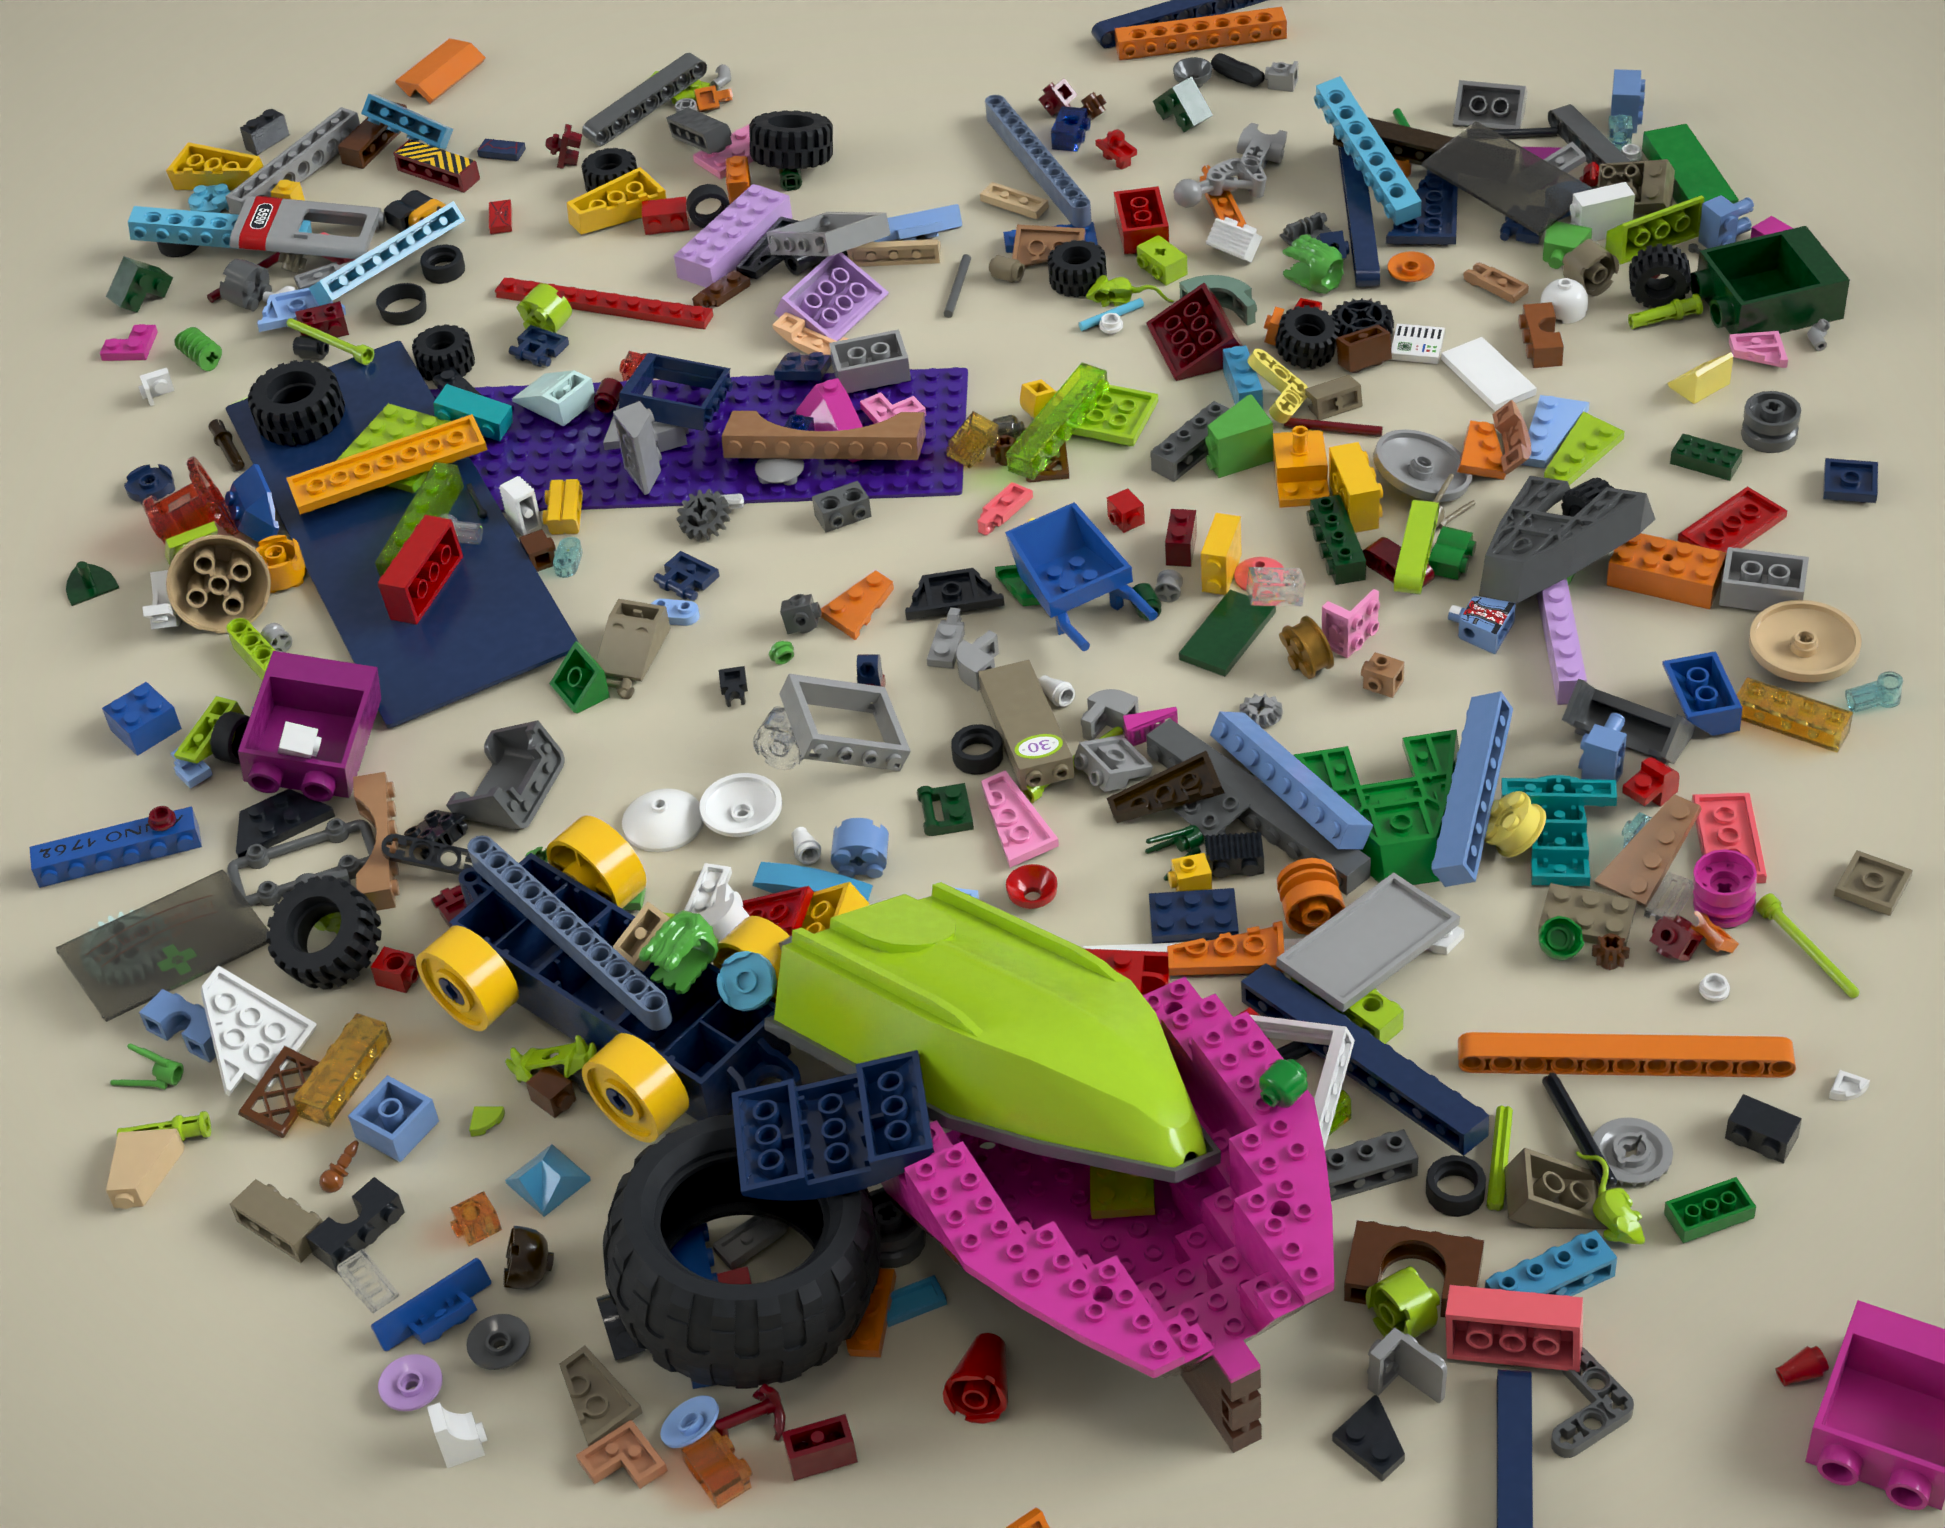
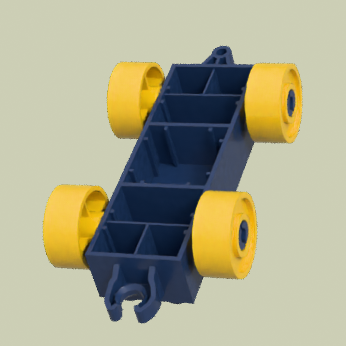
(638, 1074)

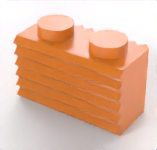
(737, 176)

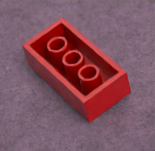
(420, 569)

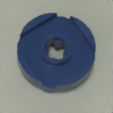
(160, 482)

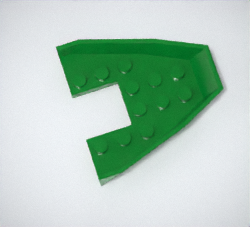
(1402, 811)

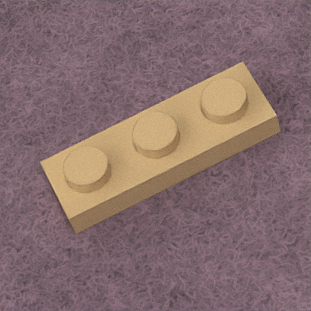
(1014, 200)

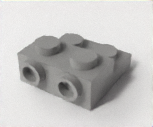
(1111, 762)

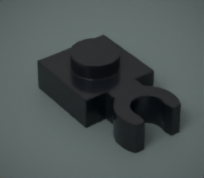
(733, 684)

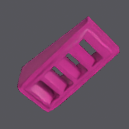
(1140, 724)

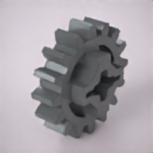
(703, 515)

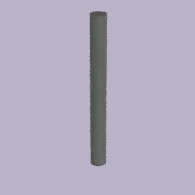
(957, 286)

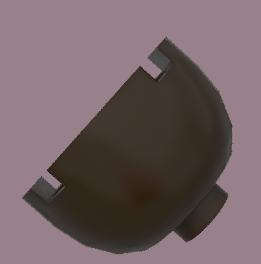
(526, 1258)

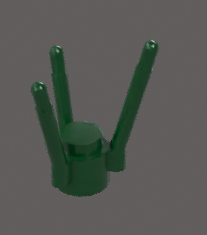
(1185, 839)

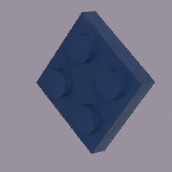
(803, 367)
(1850, 480)

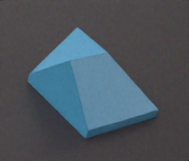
(547, 1180)

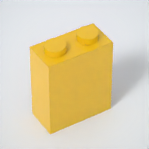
(1221, 553)

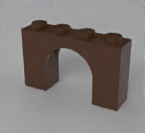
(1381, 1245)

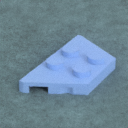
(283, 306)

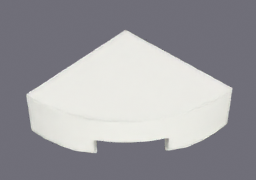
(1848, 1086)

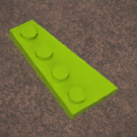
(1583, 447)

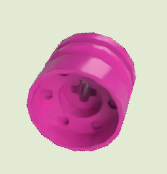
(1725, 887)

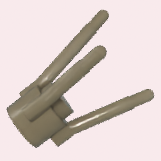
(1441, 520)

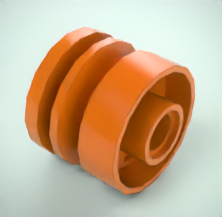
(1309, 894)

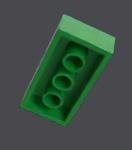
(1709, 1210)

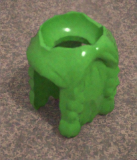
(1314, 264)
(681, 950)

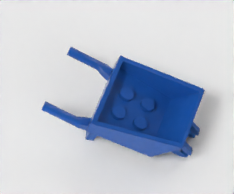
(1069, 564)

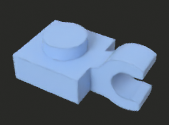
(190, 772)

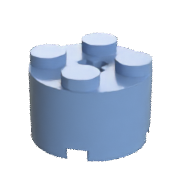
(859, 848)

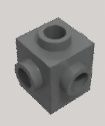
(800, 613)

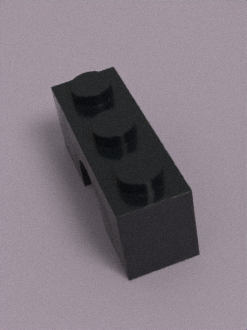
(377, 1210)

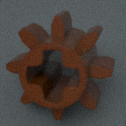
(1094, 105)
(1002, 446)
(1610, 951)

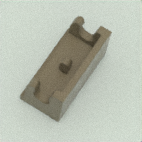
(1334, 397)

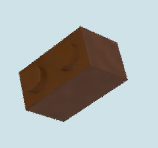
(1364, 348)

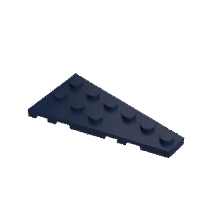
(1437, 216)

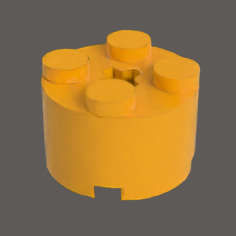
(283, 562)

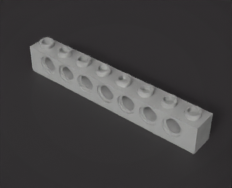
(299, 159)

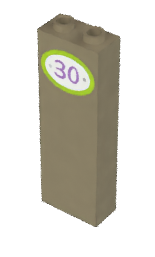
(1026, 724)

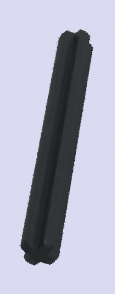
(1576, 1126)

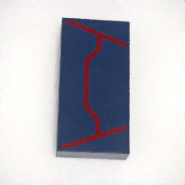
(501, 149)

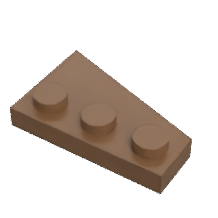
(1035, 242)

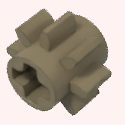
(292, 261)

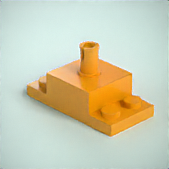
(1300, 466)

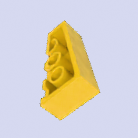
(613, 202)

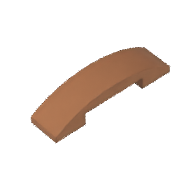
(1514, 435)

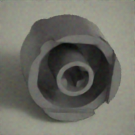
(244, 284)

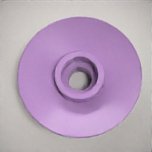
(410, 1372)

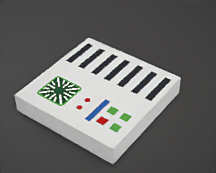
(1417, 343)

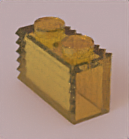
(972, 440)

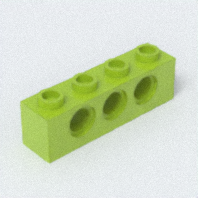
(1373, 1013)

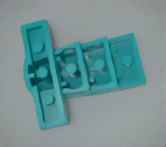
(1562, 848)

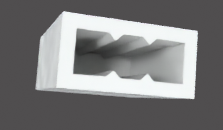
(1602, 208)

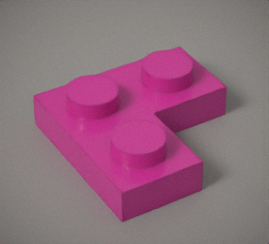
(134, 348)

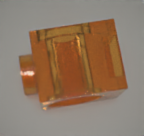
(475, 1219)

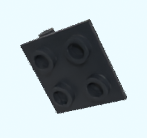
(438, 827)

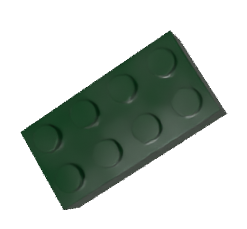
(1706, 457)

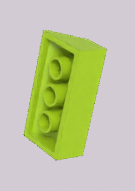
(1662, 227)

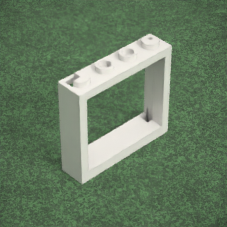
(1336, 1061)

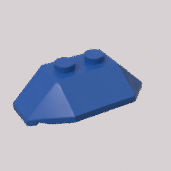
(252, 505)

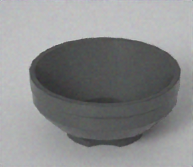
(1193, 67)

